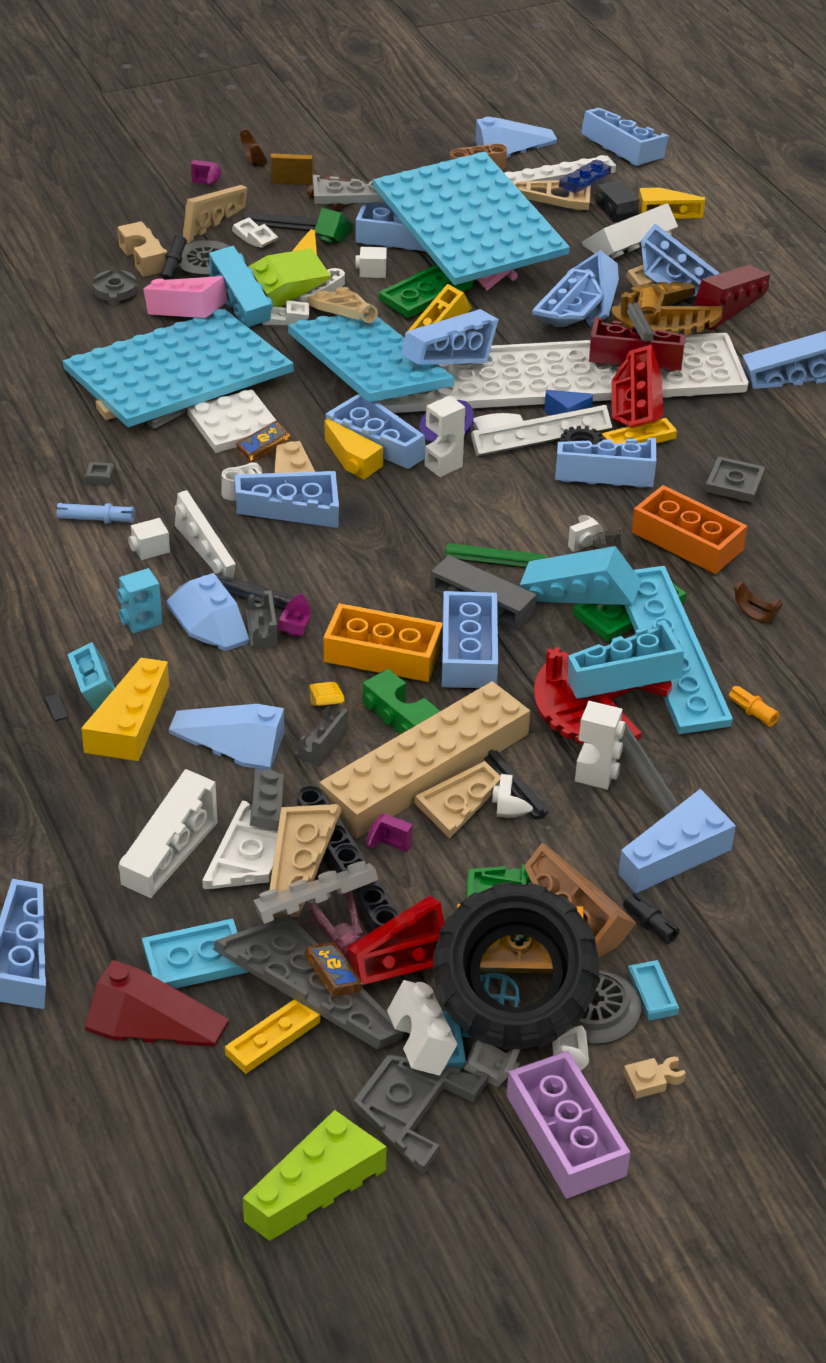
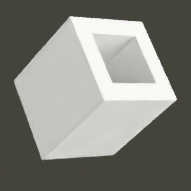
(372, 262)
(149, 539)

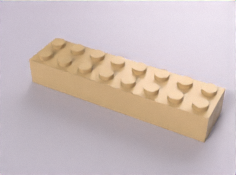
(426, 756)

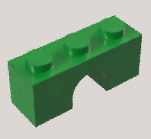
(387, 698)

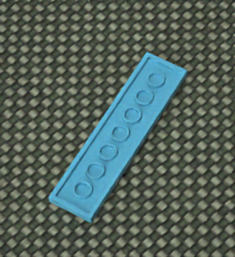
(696, 698)

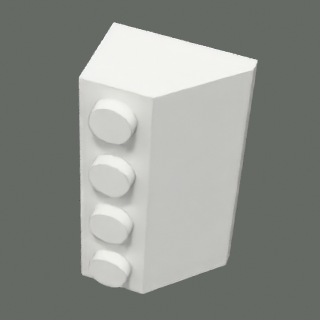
(628, 233)

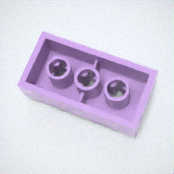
(567, 1124)

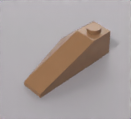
(604, 916)

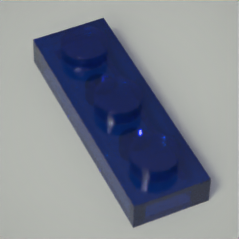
(585, 176)

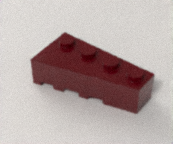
(732, 290)
(613, 342)

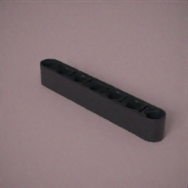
(371, 900)

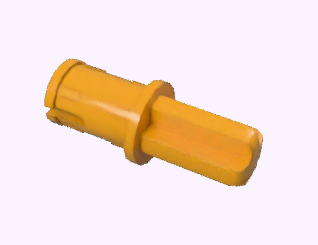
(754, 706)

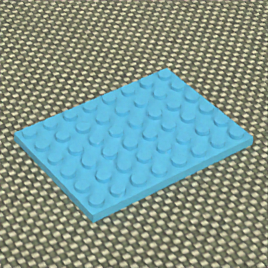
(470, 217)
(177, 367)

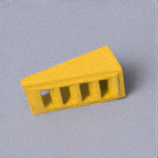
(325, 694)

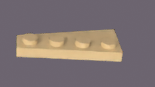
(301, 845)

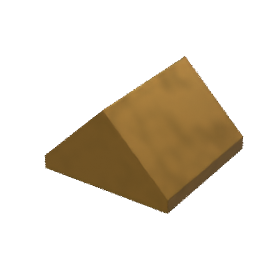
(292, 169)

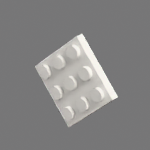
(230, 419)

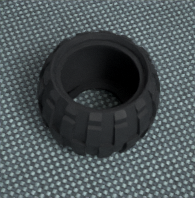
(516, 911)

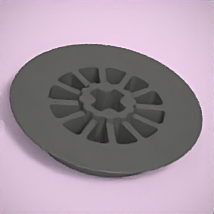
(196, 257)
(617, 1003)

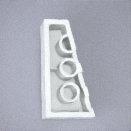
(170, 834)

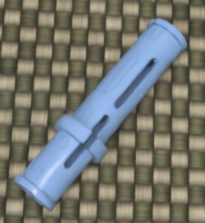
(96, 512)

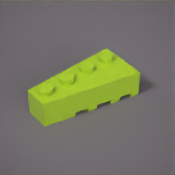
(314, 1173)

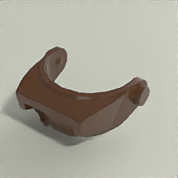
(252, 149)
(746, 601)

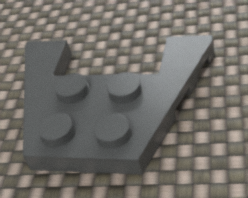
(401, 1096)

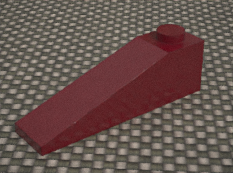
(142, 1006)

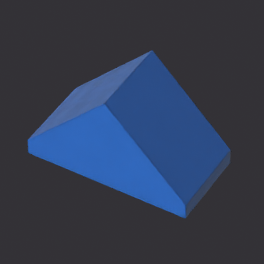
(564, 401)

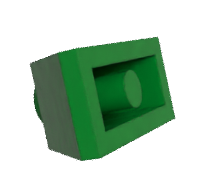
(332, 226)

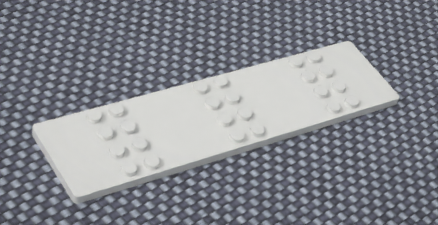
(525, 371)

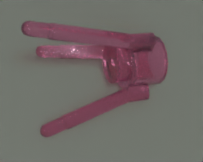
(342, 934)

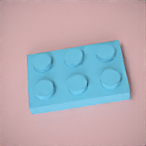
(188, 955)

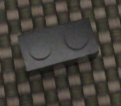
(616, 200)

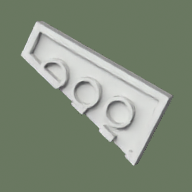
(201, 536)

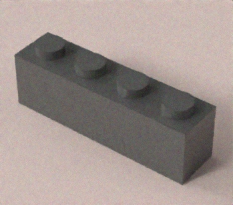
(514, 603)

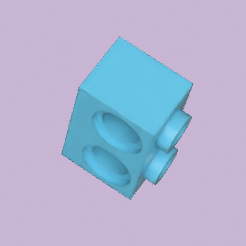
(140, 600)
(91, 674)

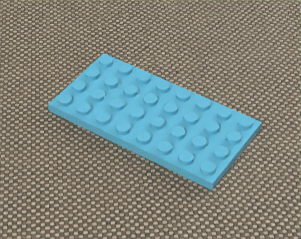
(368, 357)

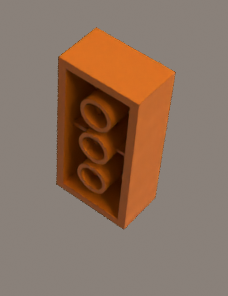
(689, 529)

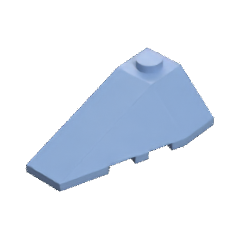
(606, 275)
(240, 731)

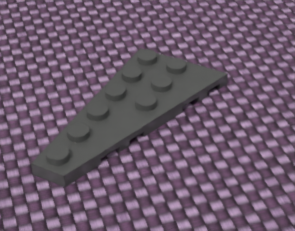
(278, 957)

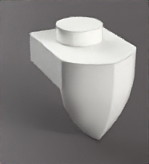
(581, 534)
(508, 805)
(576, 1043)

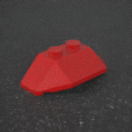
(638, 389)

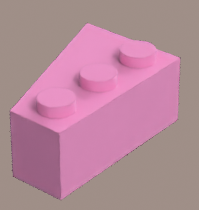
(185, 296)

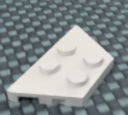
(243, 855)

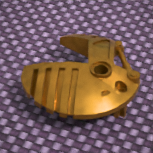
(656, 302)

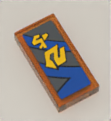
(263, 441)
(333, 969)

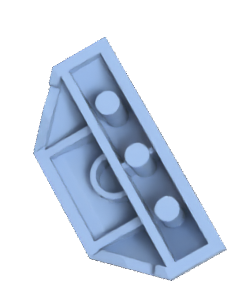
(671, 261)
(570, 299)
(209, 613)

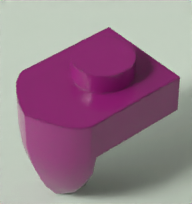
(205, 172)
(295, 616)
(390, 831)

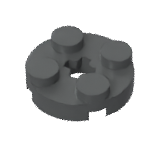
(114, 286)

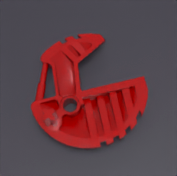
(561, 708)

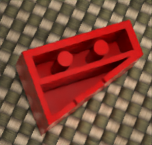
(400, 944)

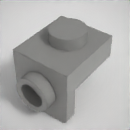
(492, 1061)

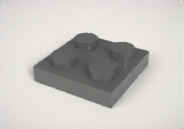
(735, 479)

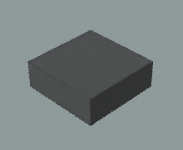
(99, 473)

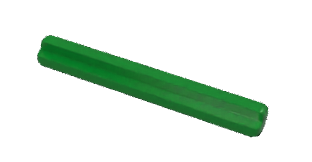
(491, 555)

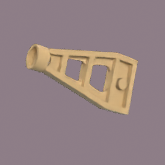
(576, 201)
(344, 303)

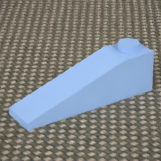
(512, 134)

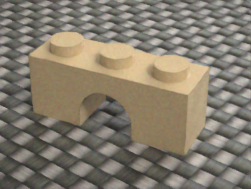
(147, 251)

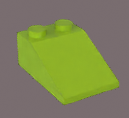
(289, 275)

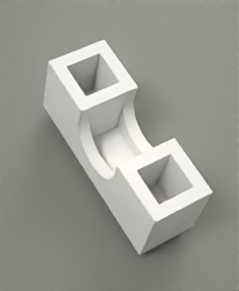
(447, 420)
(602, 729)
(430, 1038)

